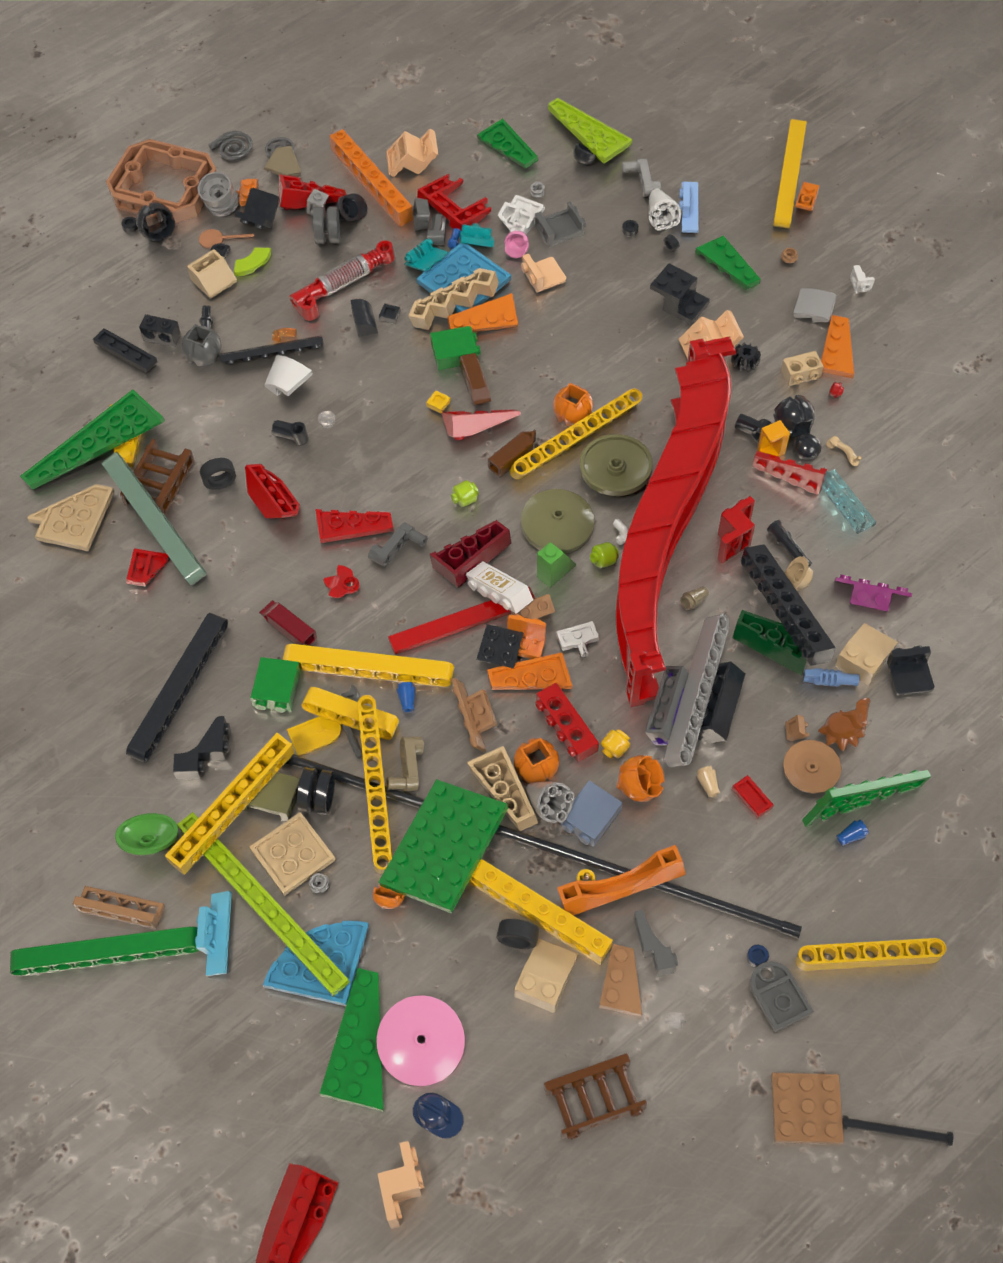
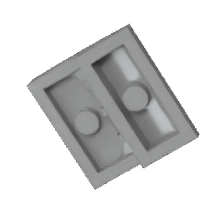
(815, 305)

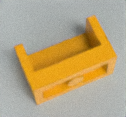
(774, 439)

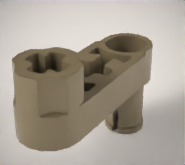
(408, 750)

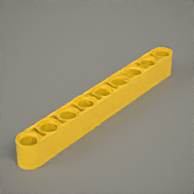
(790, 174)
(571, 439)
(370, 665)
(370, 774)

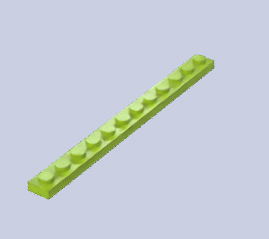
(272, 913)

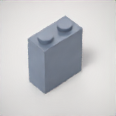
(592, 814)

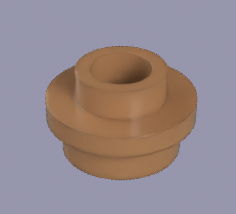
(789, 255)

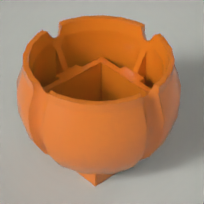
(568, 411)
(540, 771)
(641, 778)

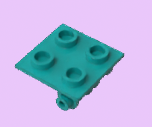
(424, 256)

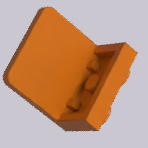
(533, 638)

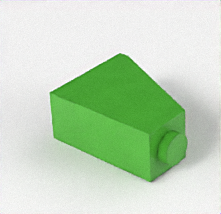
(552, 564)

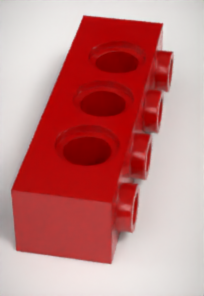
(554, 696)

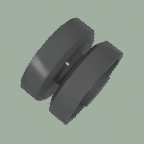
(324, 225)

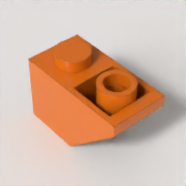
(807, 196)

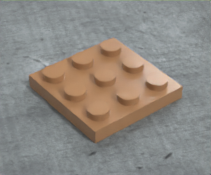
(807, 1108)

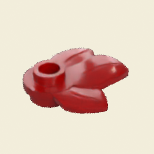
(340, 582)

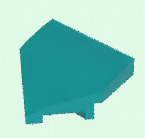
(476, 235)

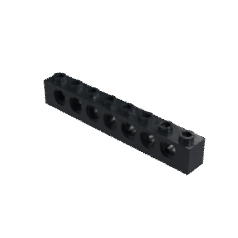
(788, 605)

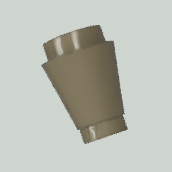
(693, 598)

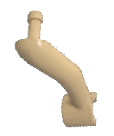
(835, 442)

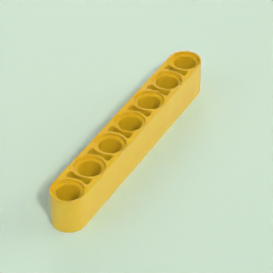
(879, 949)

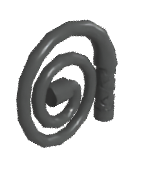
(224, 139)

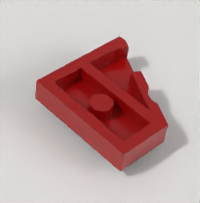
(145, 566)

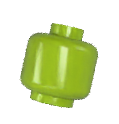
(464, 493)
(604, 555)

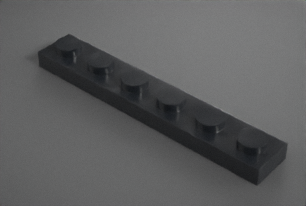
(279, 348)

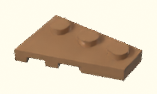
(621, 983)

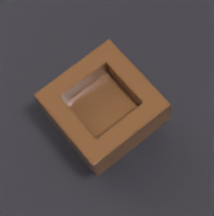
(796, 728)

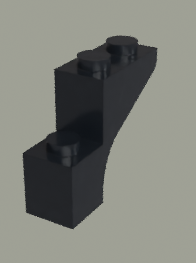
(210, 748)

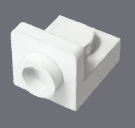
(859, 281)

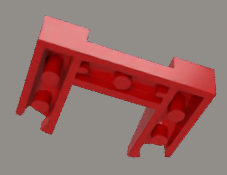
(437, 193)

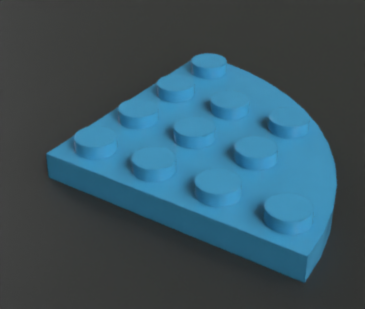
(340, 943)

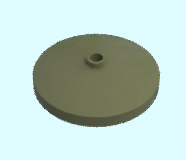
(616, 465)
(557, 518)

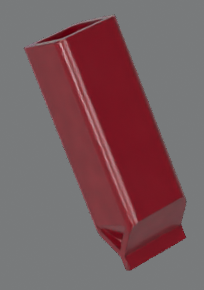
(288, 624)

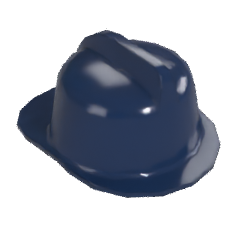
(438, 1115)

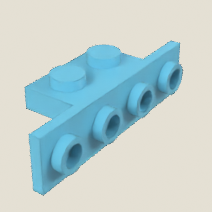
(214, 932)

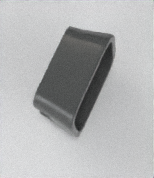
(420, 214)

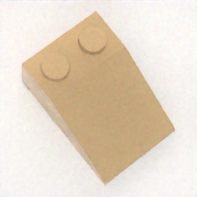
(865, 653)
(545, 975)

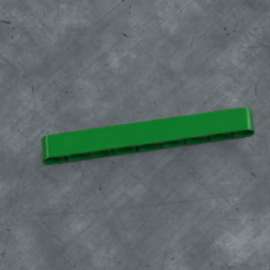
(103, 951)

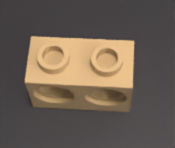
(802, 368)

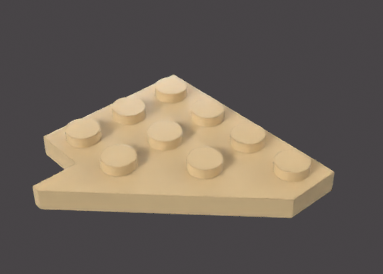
(74, 519)

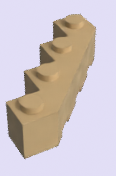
(461, 293)

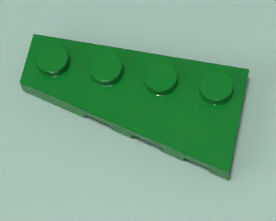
(508, 143)

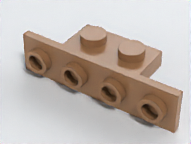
(476, 711)

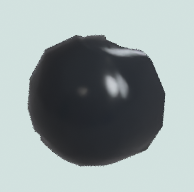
(583, 154)
(807, 447)

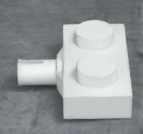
(578, 637)

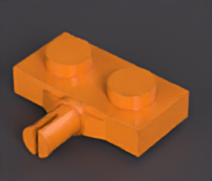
(244, 190)

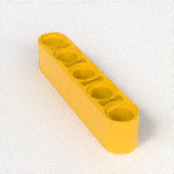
(346, 711)

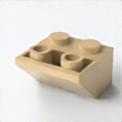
(211, 273)

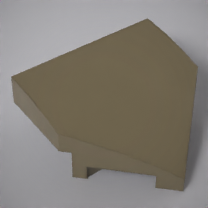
(283, 162)

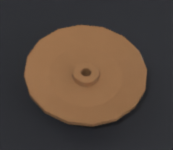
(812, 766)

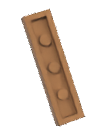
(118, 911)

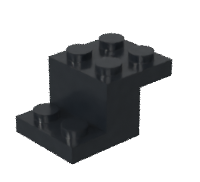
(680, 293)

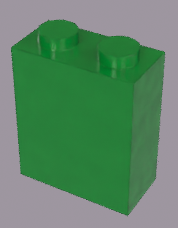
(452, 344)
(275, 684)

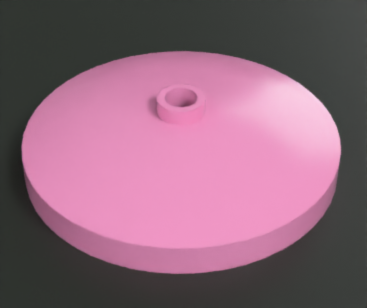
(416, 1062)

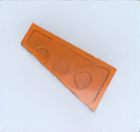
(488, 316)
(837, 351)
(531, 674)

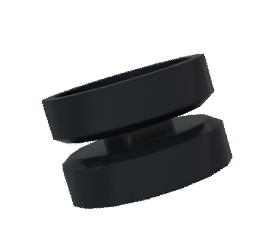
(316, 791)

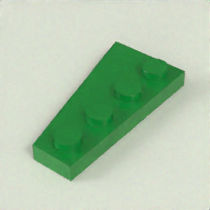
(729, 261)

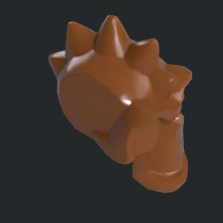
(846, 726)

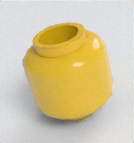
(615, 744)

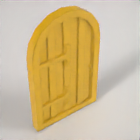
(314, 735)

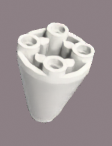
(663, 210)

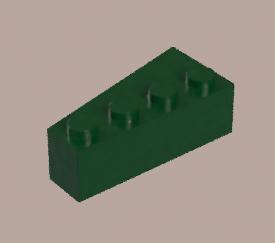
(770, 640)

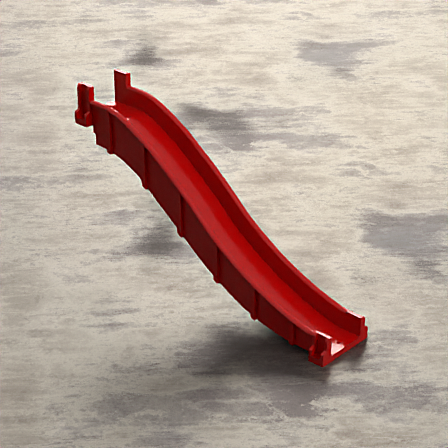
(668, 508)

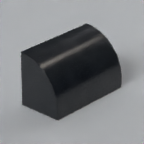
(363, 317)

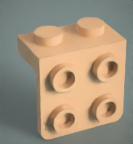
(543, 273)

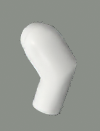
(623, 530)

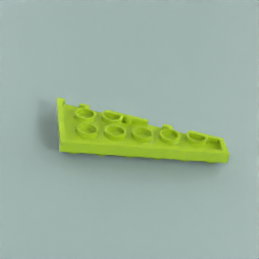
(595, 135)

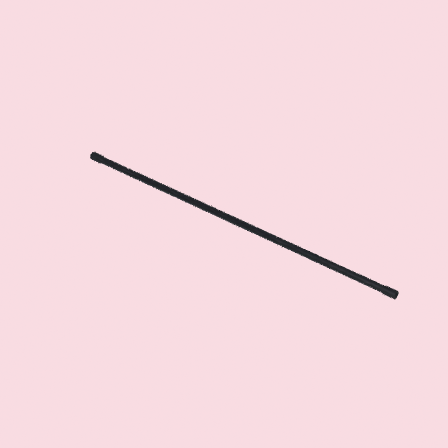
(782, 926)

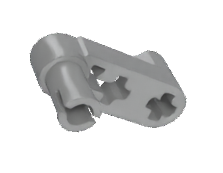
(642, 168)

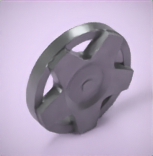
(282, 143)

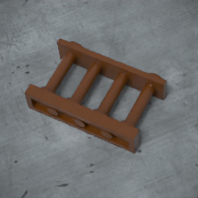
(176, 474)
(578, 1080)

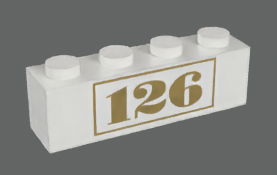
(499, 587)

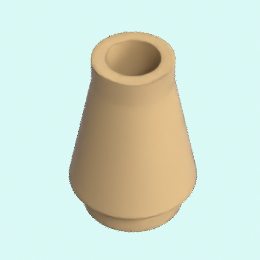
(708, 780)

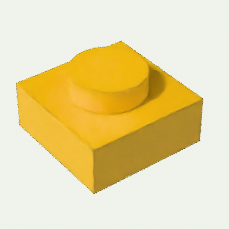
(438, 402)

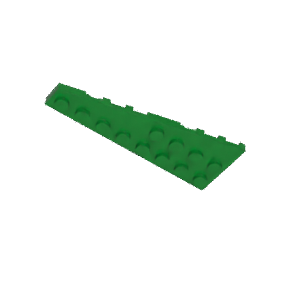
(111, 428)

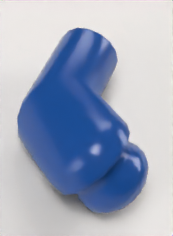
(454, 239)

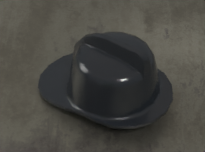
(351, 207)

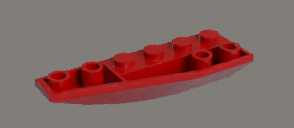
(296, 1215)

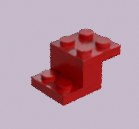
(736, 529)

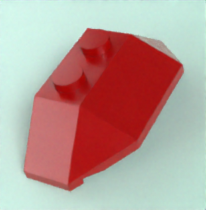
(270, 493)

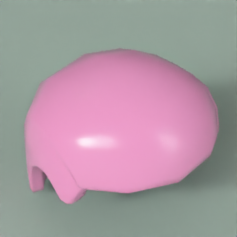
(516, 244)

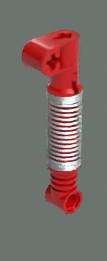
(305, 299)

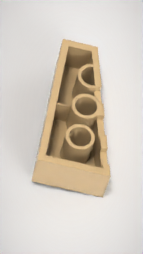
(501, 782)

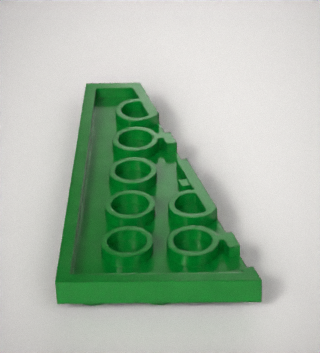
(857, 796)

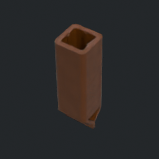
(474, 379)
(505, 457)

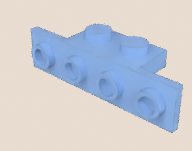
(689, 206)

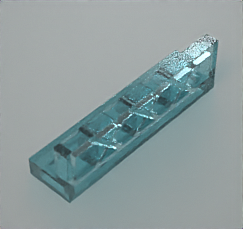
(846, 506)

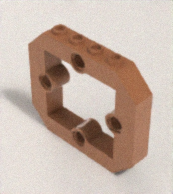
(129, 172)

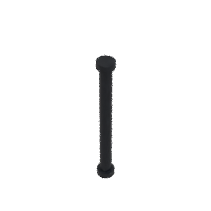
(898, 1130)

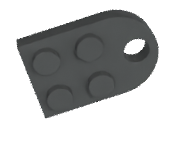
(779, 996)

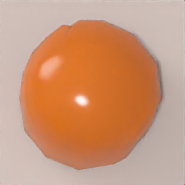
(387, 898)

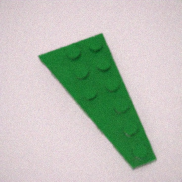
(354, 1065)

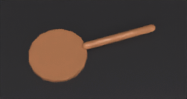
(212, 236)

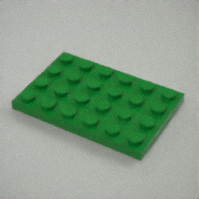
(443, 845)

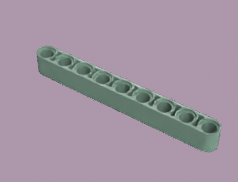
(154, 518)

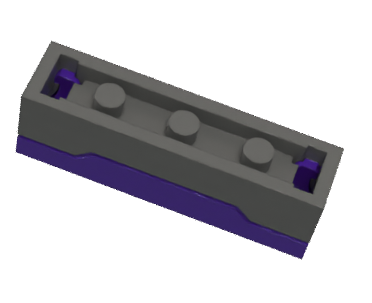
(666, 704)

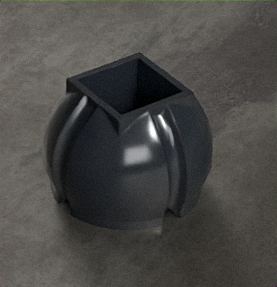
(157, 231)
(796, 415)

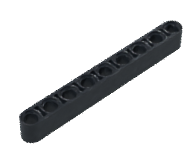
(176, 688)

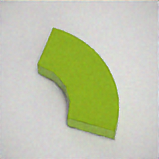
(256, 259)

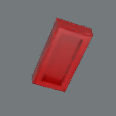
(752, 796)

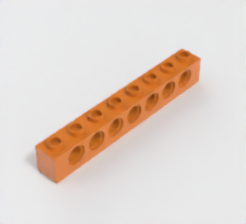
(371, 178)

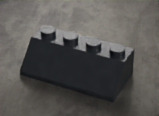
(722, 703)

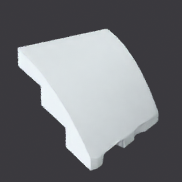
(520, 214)
(286, 375)

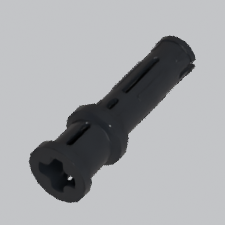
(784, 538)

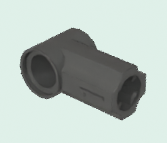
(437, 230)

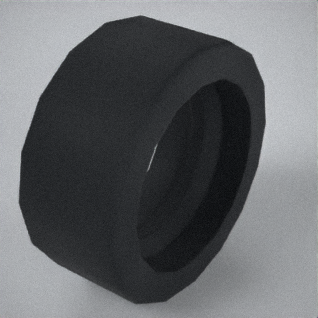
(220, 481)
(517, 933)

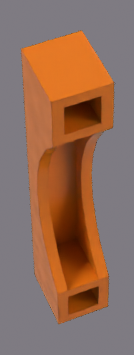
(658, 869)

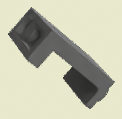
(560, 225)

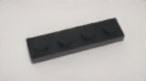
(125, 350)

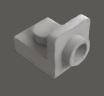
(316, 199)

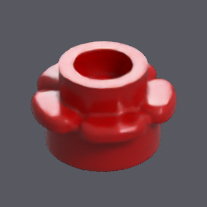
(836, 390)

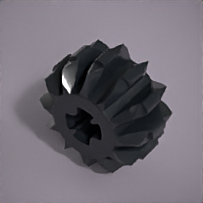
(746, 357)

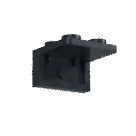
(259, 209)
(910, 670)

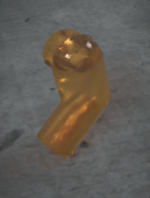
(288, 332)

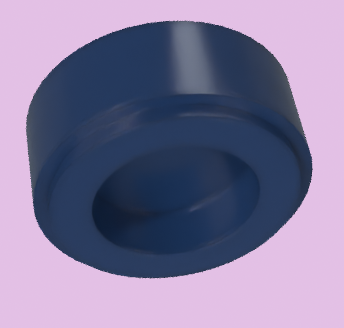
(757, 955)

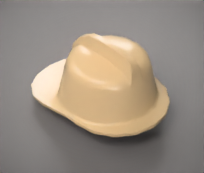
(799, 573)

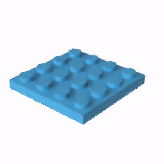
(458, 263)

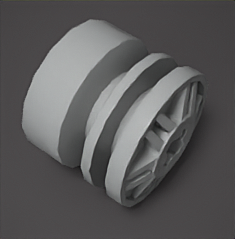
(218, 194)

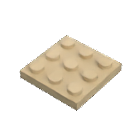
(292, 853)

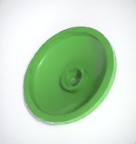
(146, 834)

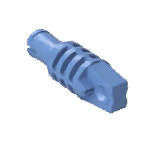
(829, 677)

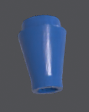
(406, 695)
(852, 833)

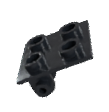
(500, 646)

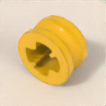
(585, 872)

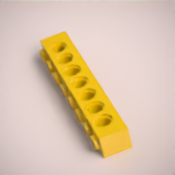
(230, 804)
(541, 912)

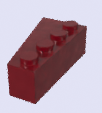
(463, 556)

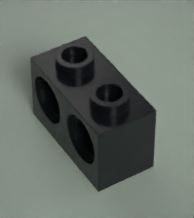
(160, 330)

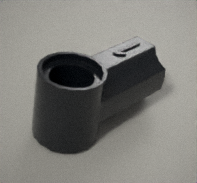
(751, 425)
(295, 431)

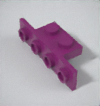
(871, 595)

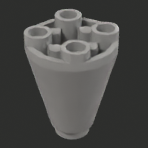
(550, 800)

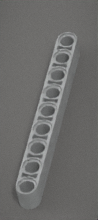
(697, 691)

